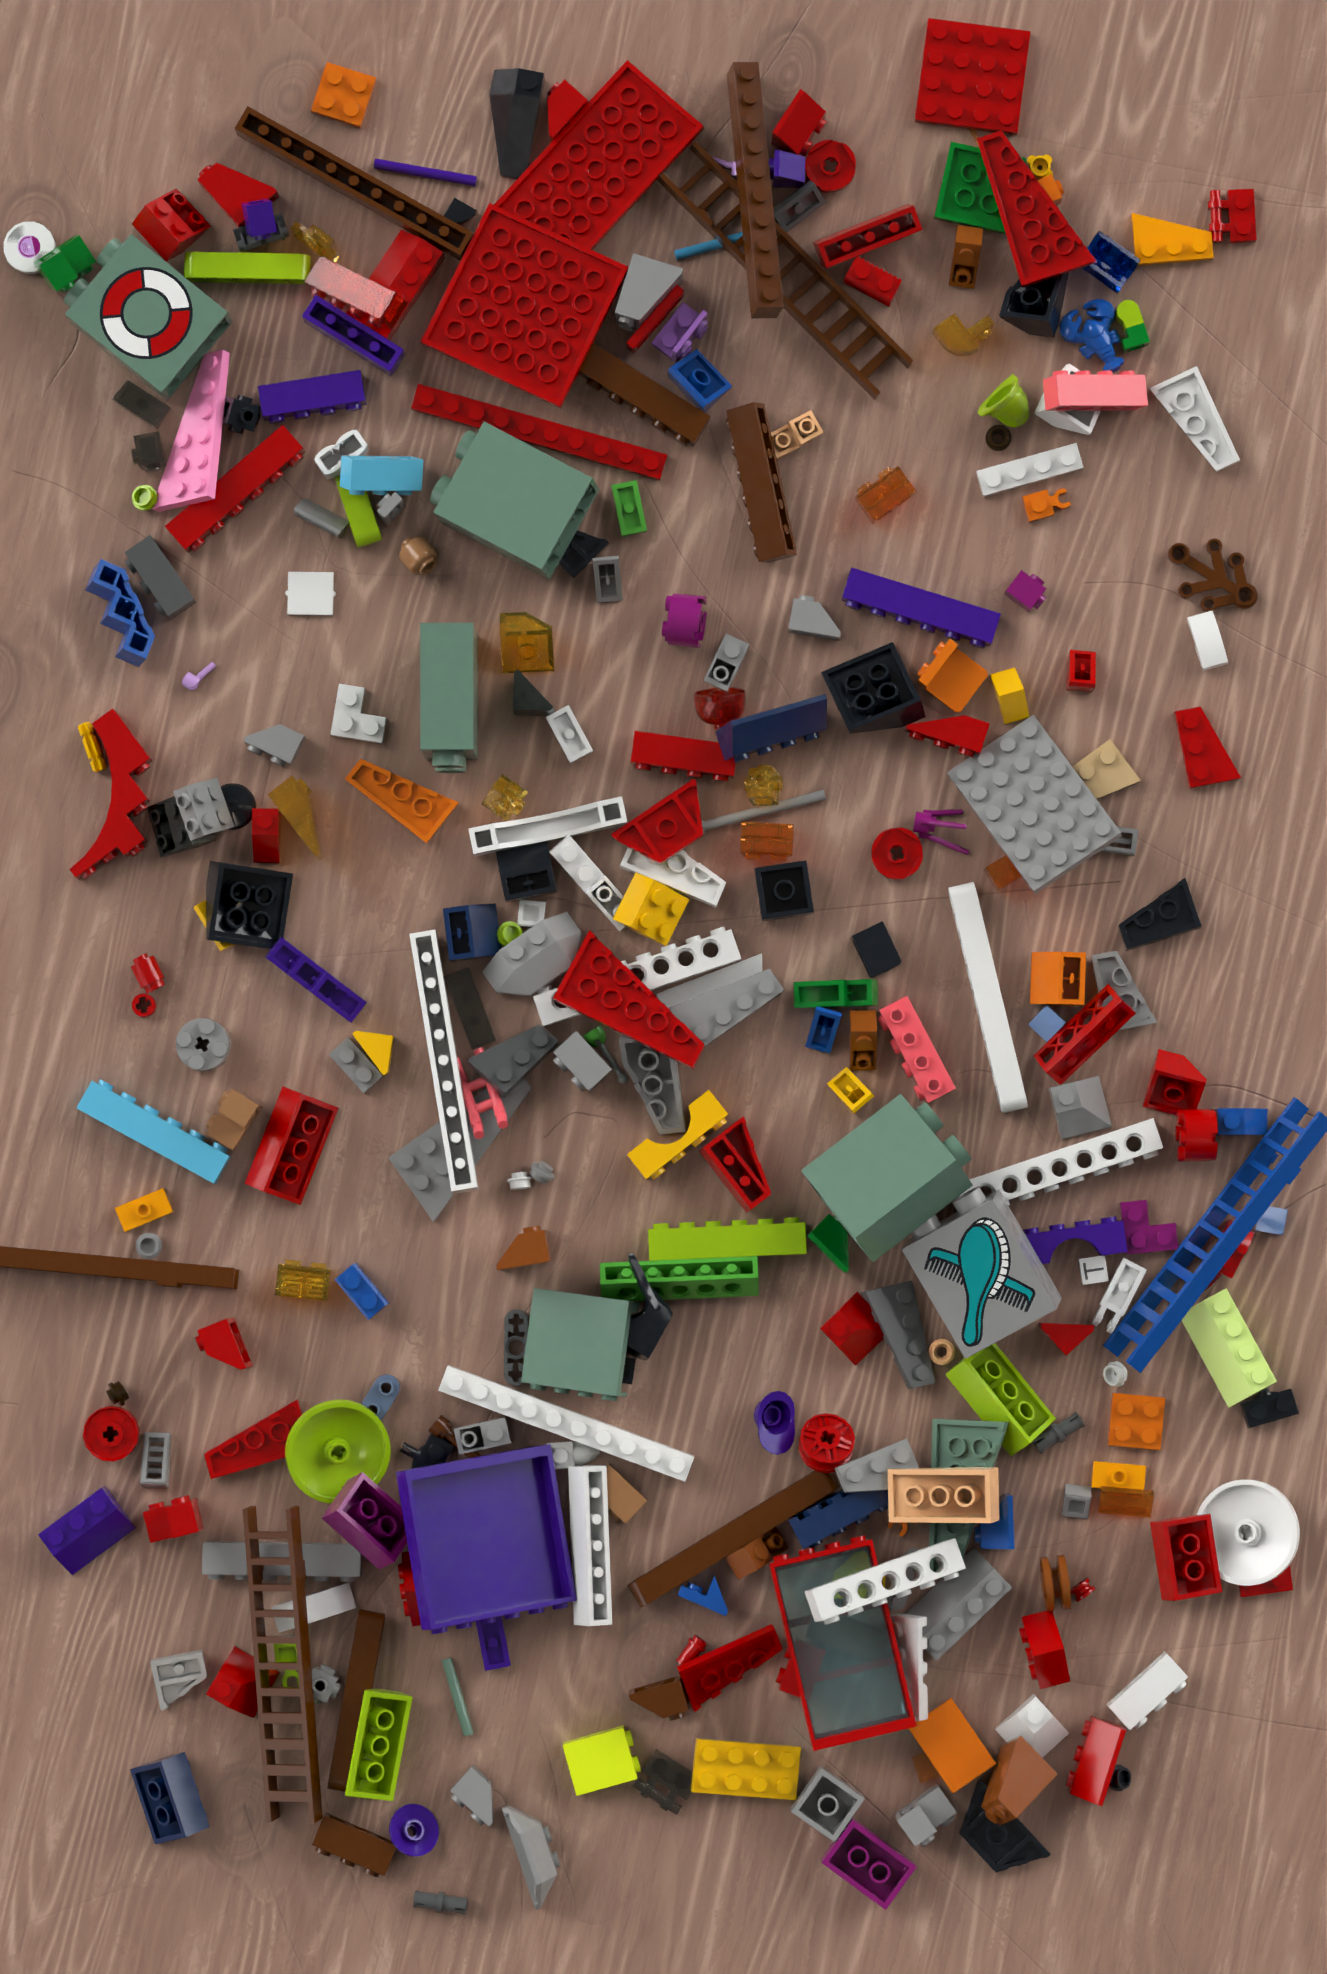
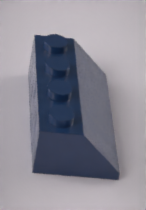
(773, 728)

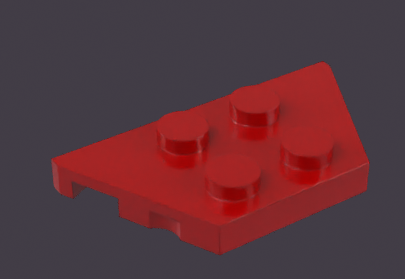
(665, 826)

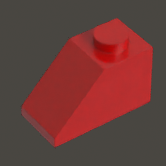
(563, 105)
(266, 835)

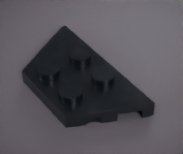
(998, 1845)

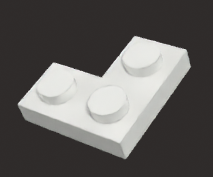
(350, 722)

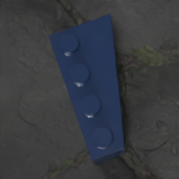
(835, 1513)

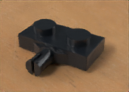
(1269, 1407)
(431, 1453)

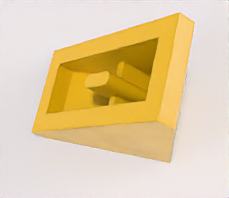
(1010, 695)
(378, 1048)
(850, 1090)

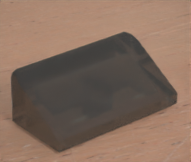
(141, 404)

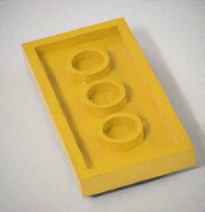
(745, 1769)

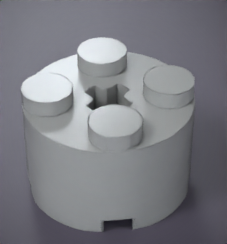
(205, 1029)

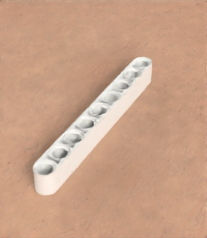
(987, 997)

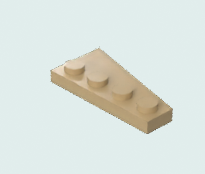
(1105, 770)

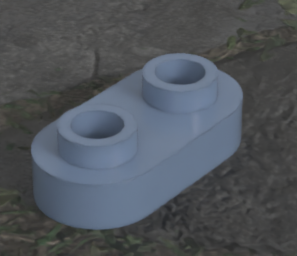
(379, 1398)

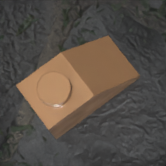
(623, 1497)

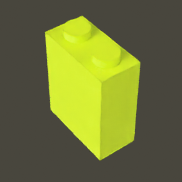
(601, 1760)

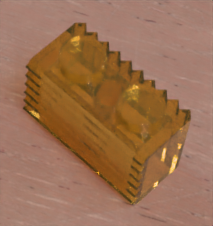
(303, 1281)

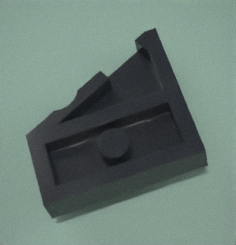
(581, 552)

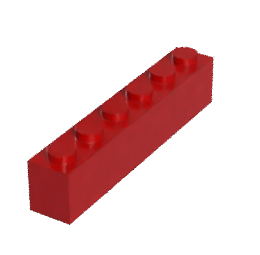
(236, 488)

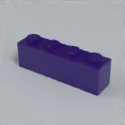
(353, 335)
(312, 395)

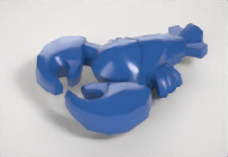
(1094, 333)

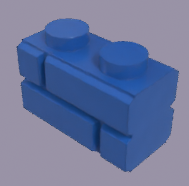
(362, 1291)

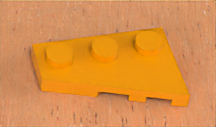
(1168, 242)

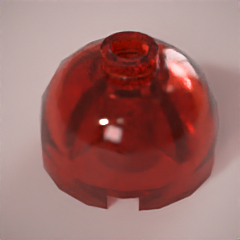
(719, 706)

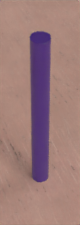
(425, 172)

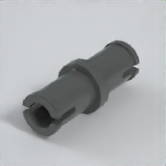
(1058, 1432)
(440, 1902)

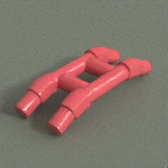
(475, 1109)

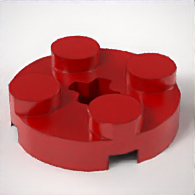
(834, 152)
(911, 850)

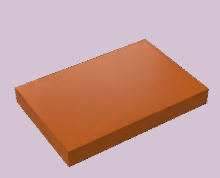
(952, 1746)

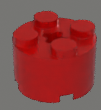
(1196, 1135)

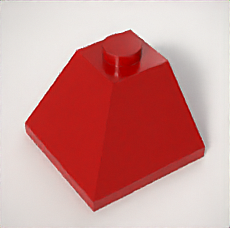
(1173, 1084)
(853, 1329)
(236, 1683)

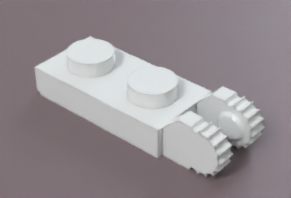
(1119, 1292)

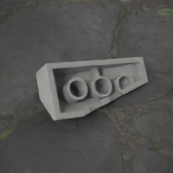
(658, 1084)

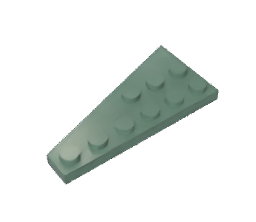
(962, 1445)

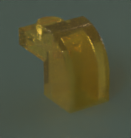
(958, 339)

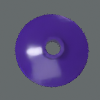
(424, 1830)

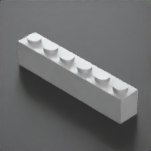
(320, 1559)

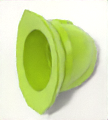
(1007, 403)

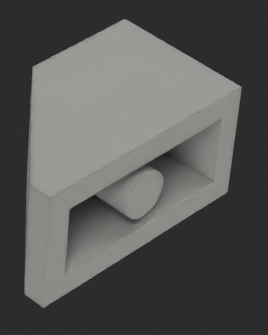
(811, 619)

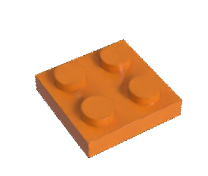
(343, 95)
(1136, 1421)

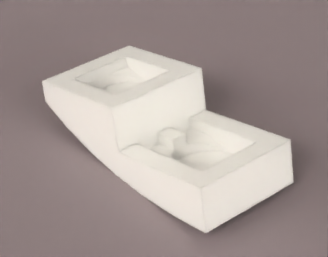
(1207, 640)

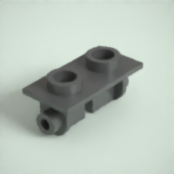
(247, 242)

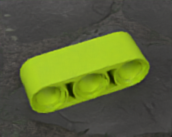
(360, 516)

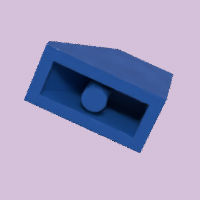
(1241, 1121)

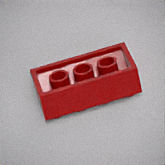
(407, 271)
(291, 1145)

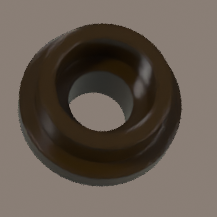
(1004, 432)
(117, 1393)

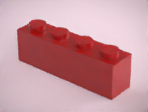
(867, 235)
(680, 754)

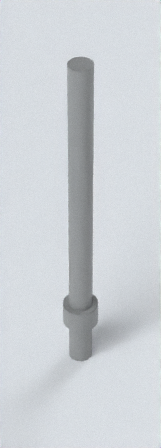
(762, 810)

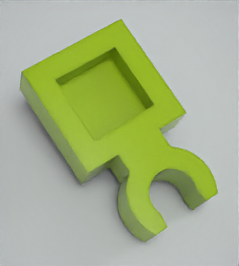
(286, 1653)

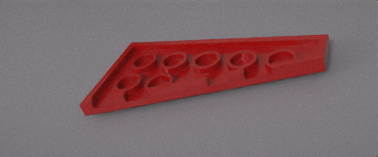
(1035, 227)

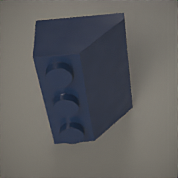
(170, 1798)

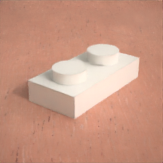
(569, 734)

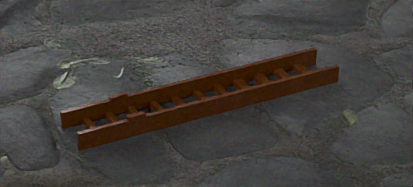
(807, 320)
(164, 1273)
(267, 1718)

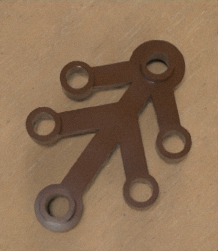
(1216, 578)

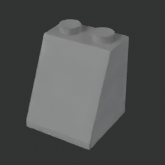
(644, 289)

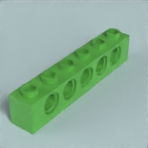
(683, 1278)

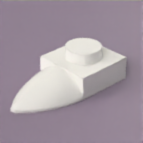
(572, 1454)

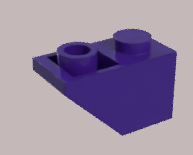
(787, 170)

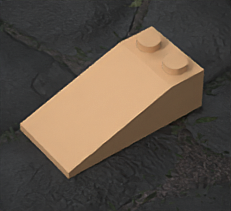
(943, 1495)

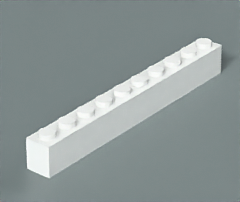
(444, 1062)
(566, 1423)

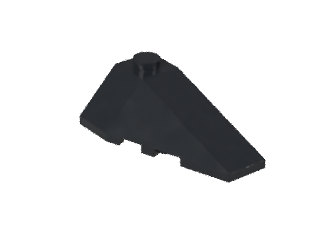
(515, 112)
(1036, 306)

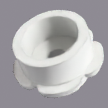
(519, 1181)
(1115, 1373)

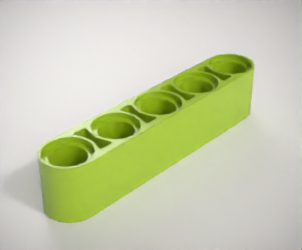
(247, 267)

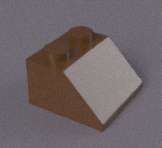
(662, 1698)

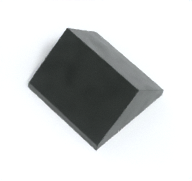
(527, 699)

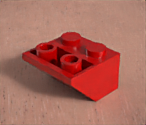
(170, 224)

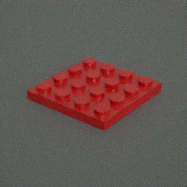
(972, 76)

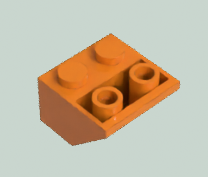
(1058, 978)

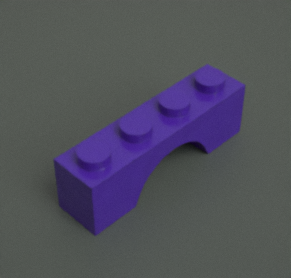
(1104, 1237)

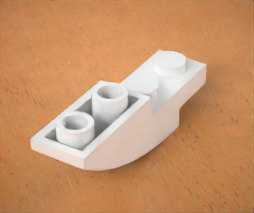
(588, 878)

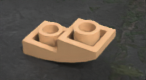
(795, 434)

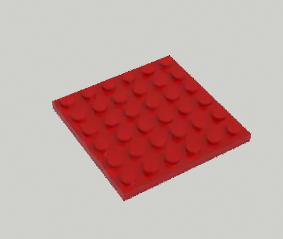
(525, 305)

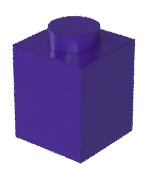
(259, 218)

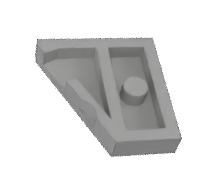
(177, 1675)

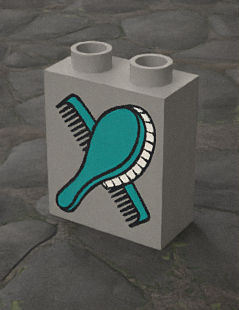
(981, 1271)

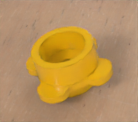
(1044, 161)

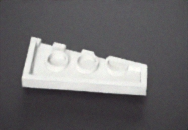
(679, 874)

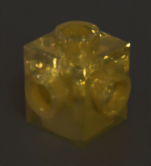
(763, 785)
(505, 798)

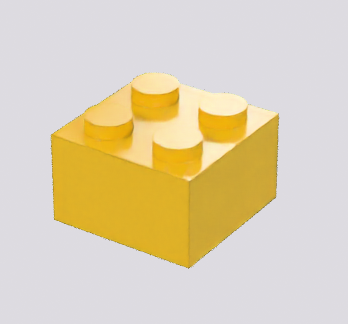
(651, 909)

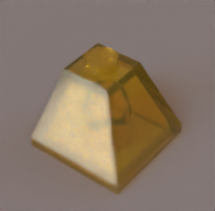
(525, 643)

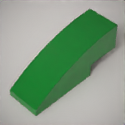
(836, 993)

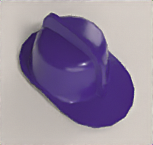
(775, 1422)

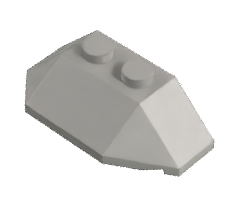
(535, 957)
(533, 1852)

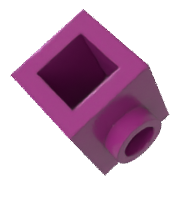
(1027, 591)

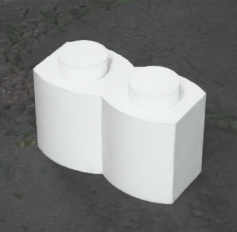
(348, 444)

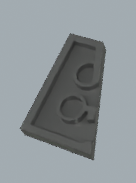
(513, 1059)

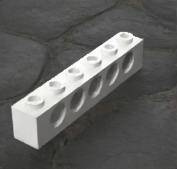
(822, 1597)

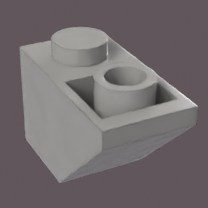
(726, 662)
(277, 742)
(482, 1435)
(476, 1793)

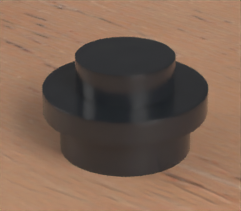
(1120, 1778)

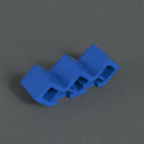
(122, 611)

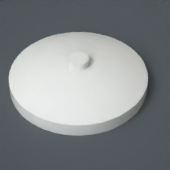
(1252, 1531)

